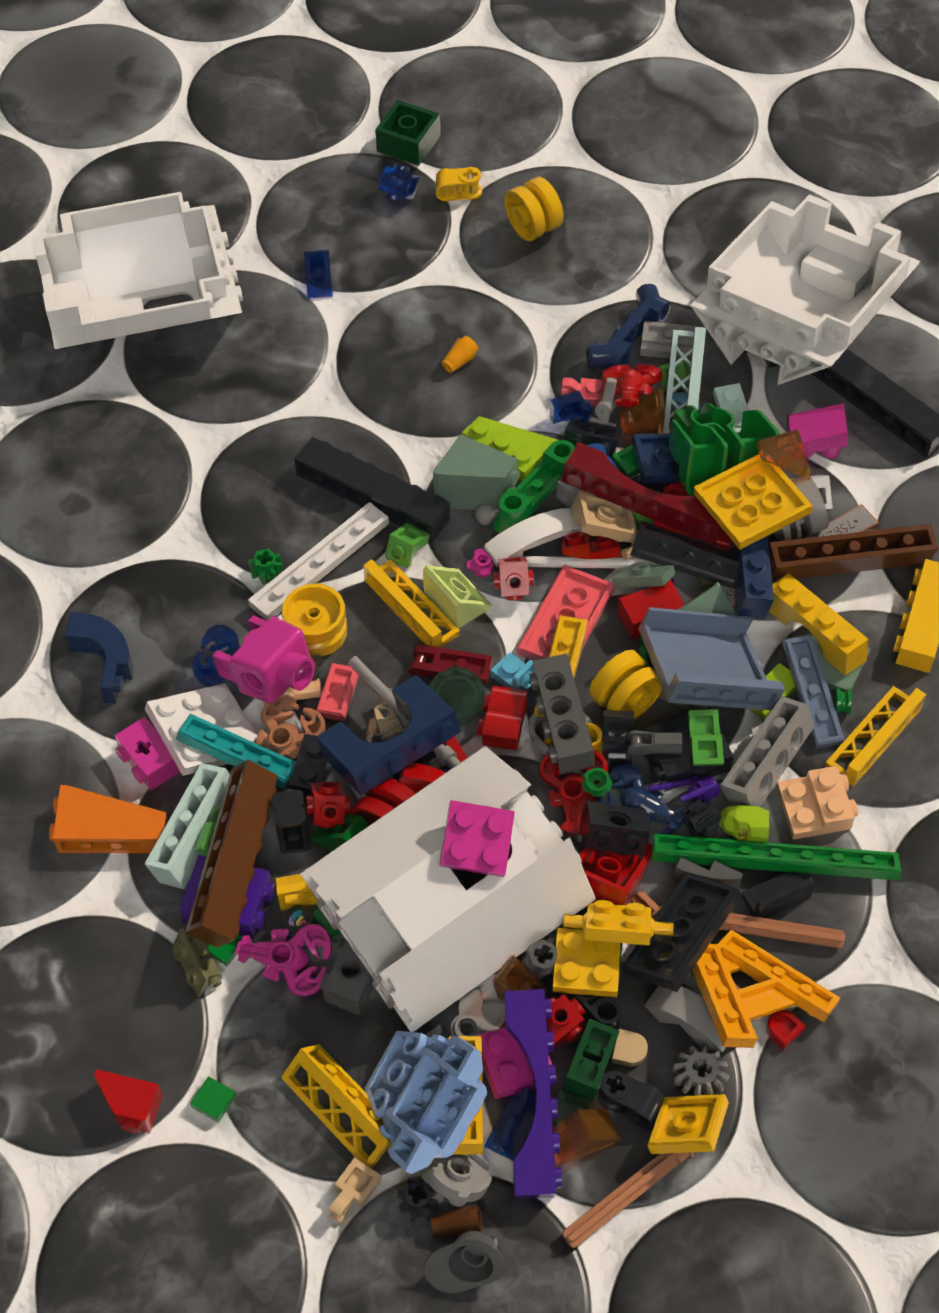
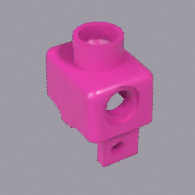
(274, 654)

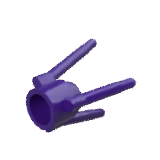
(700, 788)

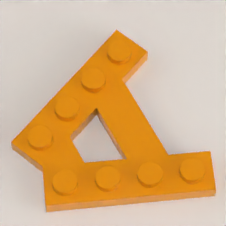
(778, 989)

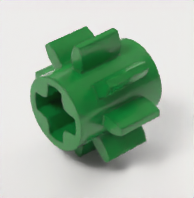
(265, 565)

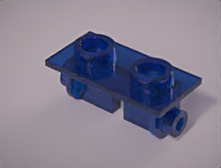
(513, 1125)

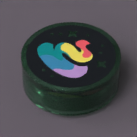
(296, 918)

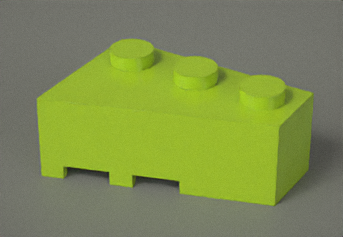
(514, 441)

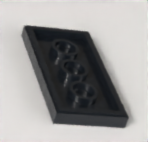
(698, 912)

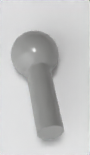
(486, 514)

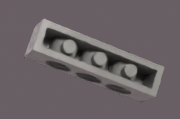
(768, 753)

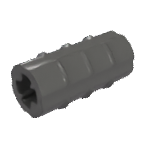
(542, 951)

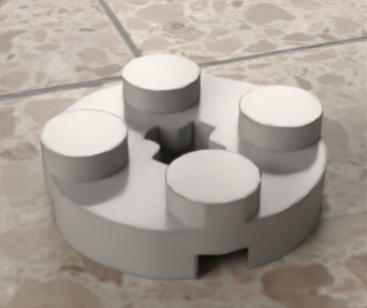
(459, 1187)

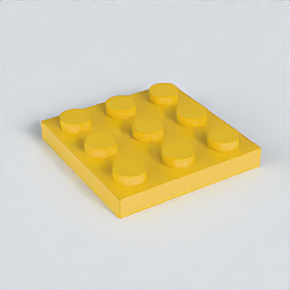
(752, 500)

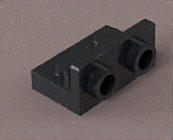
(591, 432)

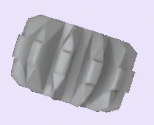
(713, 1071)

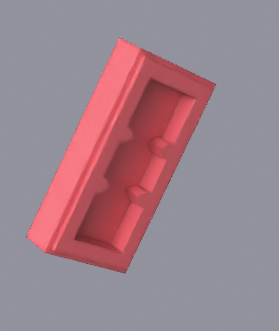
(338, 692)

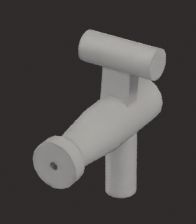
(607, 404)

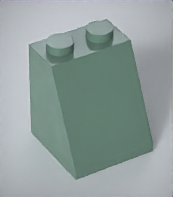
(474, 475)

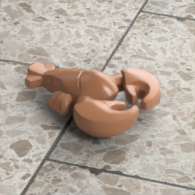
(285, 737)

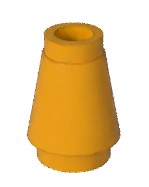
(460, 354)

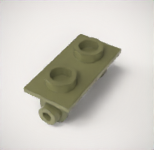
(197, 972)

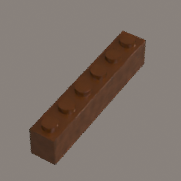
(852, 552)
(232, 855)

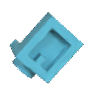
(513, 672)

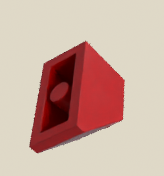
(131, 1100)

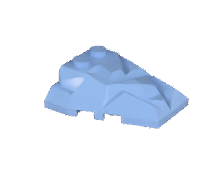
(426, 1096)

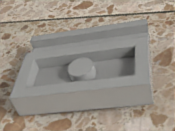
(658, 340)

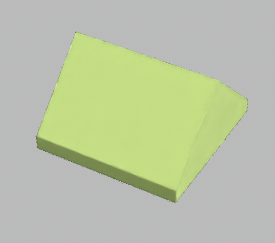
(454, 594)

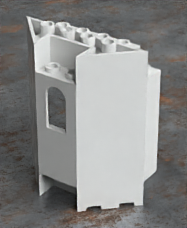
(133, 254)
(799, 287)
(415, 920)

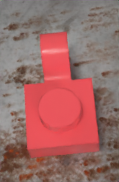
(590, 389)

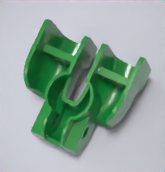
(706, 440)

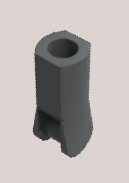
(659, 743)

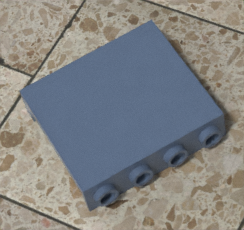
(707, 659)

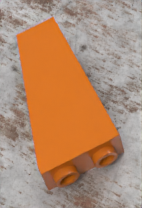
(103, 824)

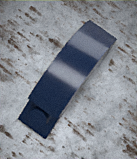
(100, 637)

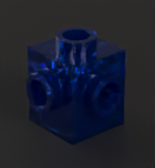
(398, 182)

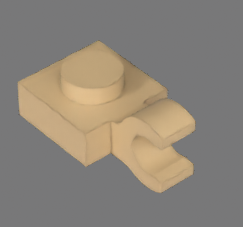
(354, 1185)

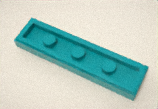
(233, 748)

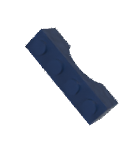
(754, 583)

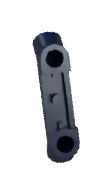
(618, 349)

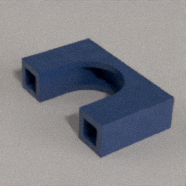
(369, 764)

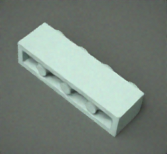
(174, 852)

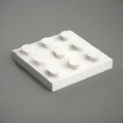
(210, 703)

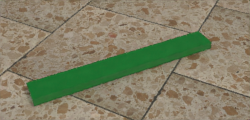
(777, 856)

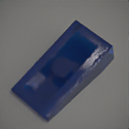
(318, 274)

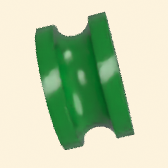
(842, 701)

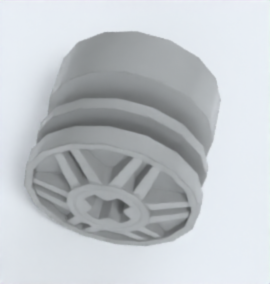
(811, 523)

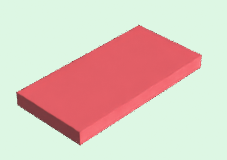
(571, 595)

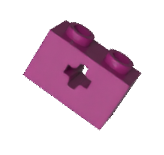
(146, 754)

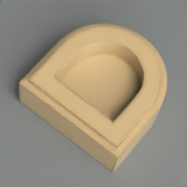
(630, 1049)

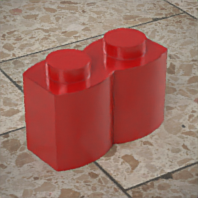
(504, 717)

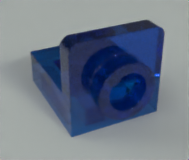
(568, 407)

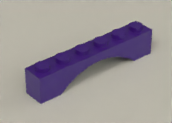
(534, 1165)

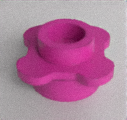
(481, 569)

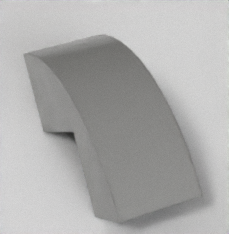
(689, 1012)

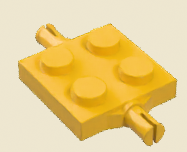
(618, 923)

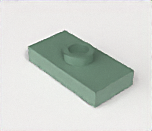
(643, 576)

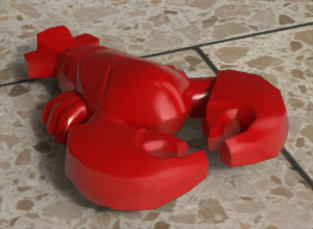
(632, 382)
(570, 789)

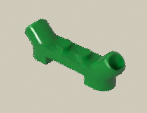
(522, 501)

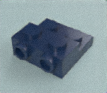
(655, 459)

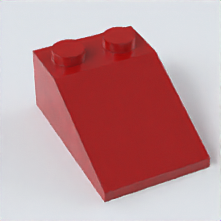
(614, 874)

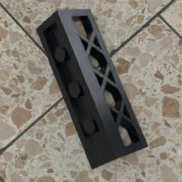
(686, 554)

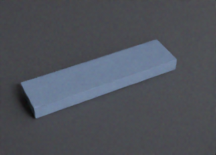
(813, 690)

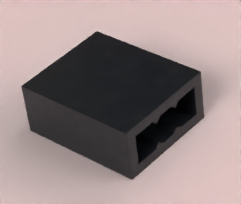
(679, 766)

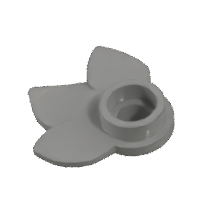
(478, 1015)

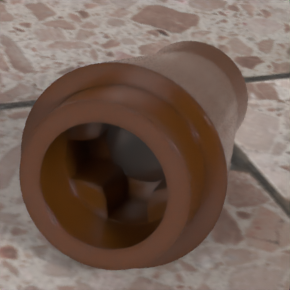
(457, 1222)

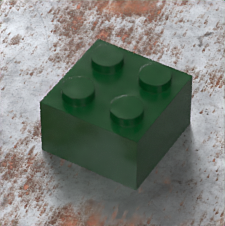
(408, 132)

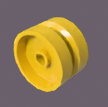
(533, 208)
(320, 615)
(626, 684)

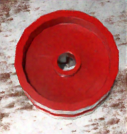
(381, 800)

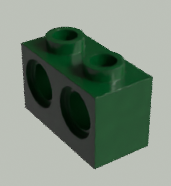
(590, 1059)

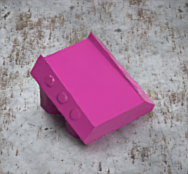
(821, 430)

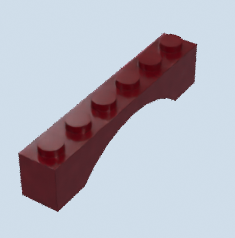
(595, 474)

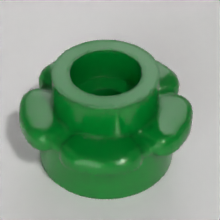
(599, 775)

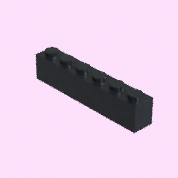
(883, 401)
(366, 483)

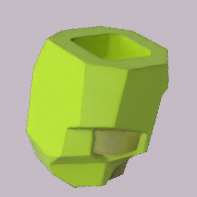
(746, 822)

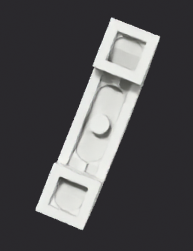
(531, 533)

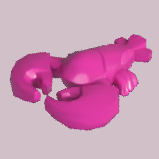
(289, 956)

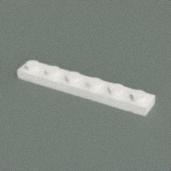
(319, 559)

